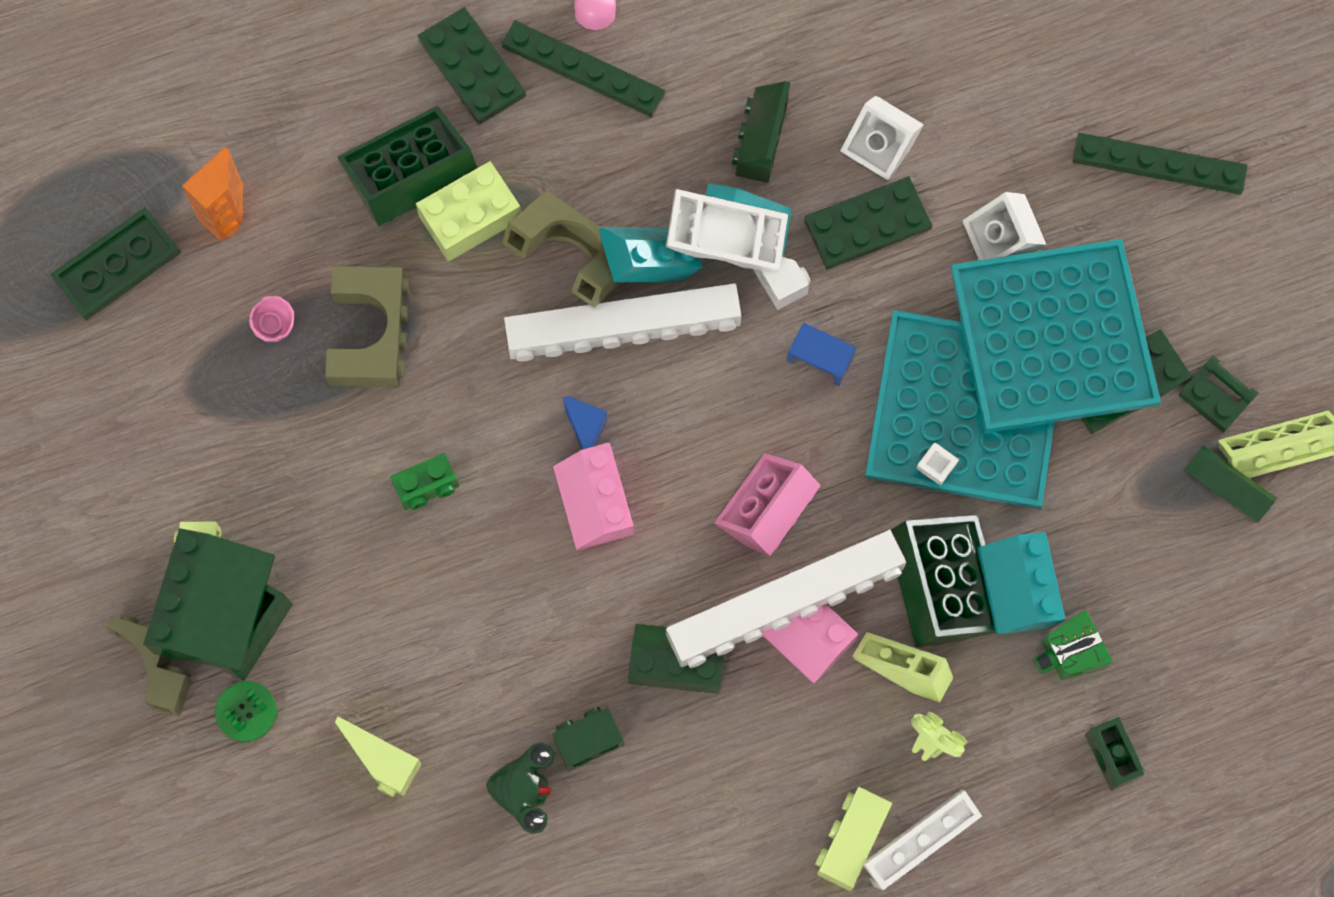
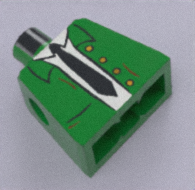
(1074, 649)

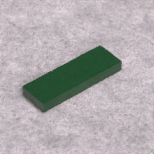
(1230, 484)

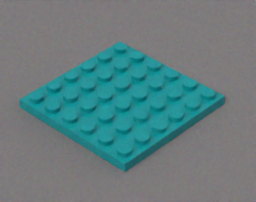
(1054, 335)
(932, 399)

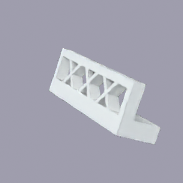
(921, 840)

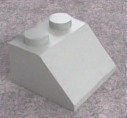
(881, 137)
(1004, 228)

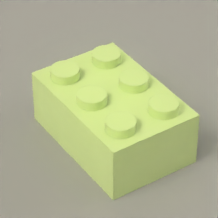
(468, 211)

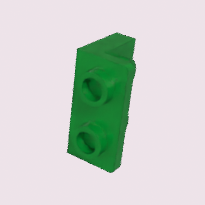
(425, 482)

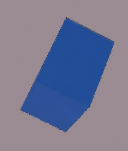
(585, 420)

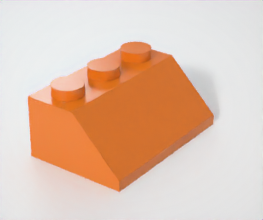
(217, 195)

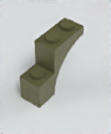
(165, 687)

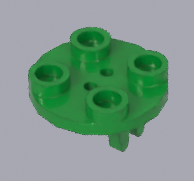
(234, 720)

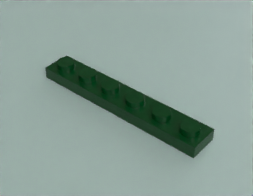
(583, 68)
(1160, 163)

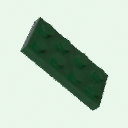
(471, 65)
(867, 222)
(115, 263)
(1168, 372)

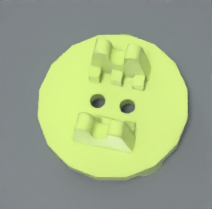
(935, 738)

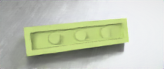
(1285, 448)

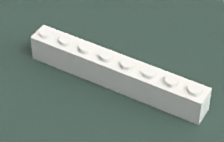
(623, 322)
(785, 599)

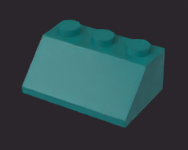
(642, 256)
(1021, 584)

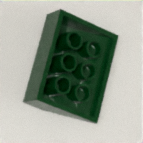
(407, 164)
(943, 579)
(209, 600)

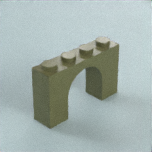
(551, 220)
(380, 363)

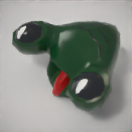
(521, 788)

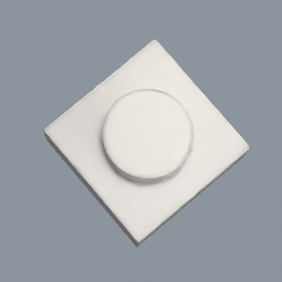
(937, 464)

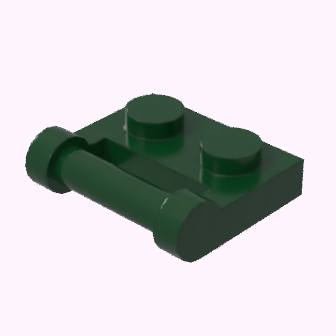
(1211, 400)

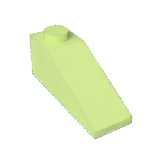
(906, 666)
(386, 763)

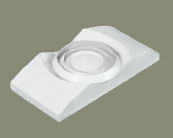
(726, 231)

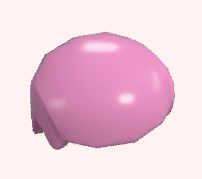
(595, 13)
(272, 319)

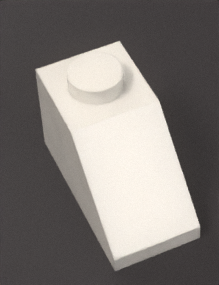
(785, 285)

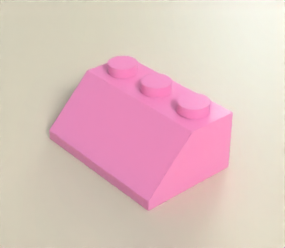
(593, 497)
(768, 503)
(813, 642)

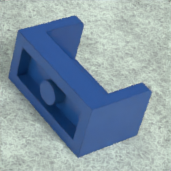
(822, 352)

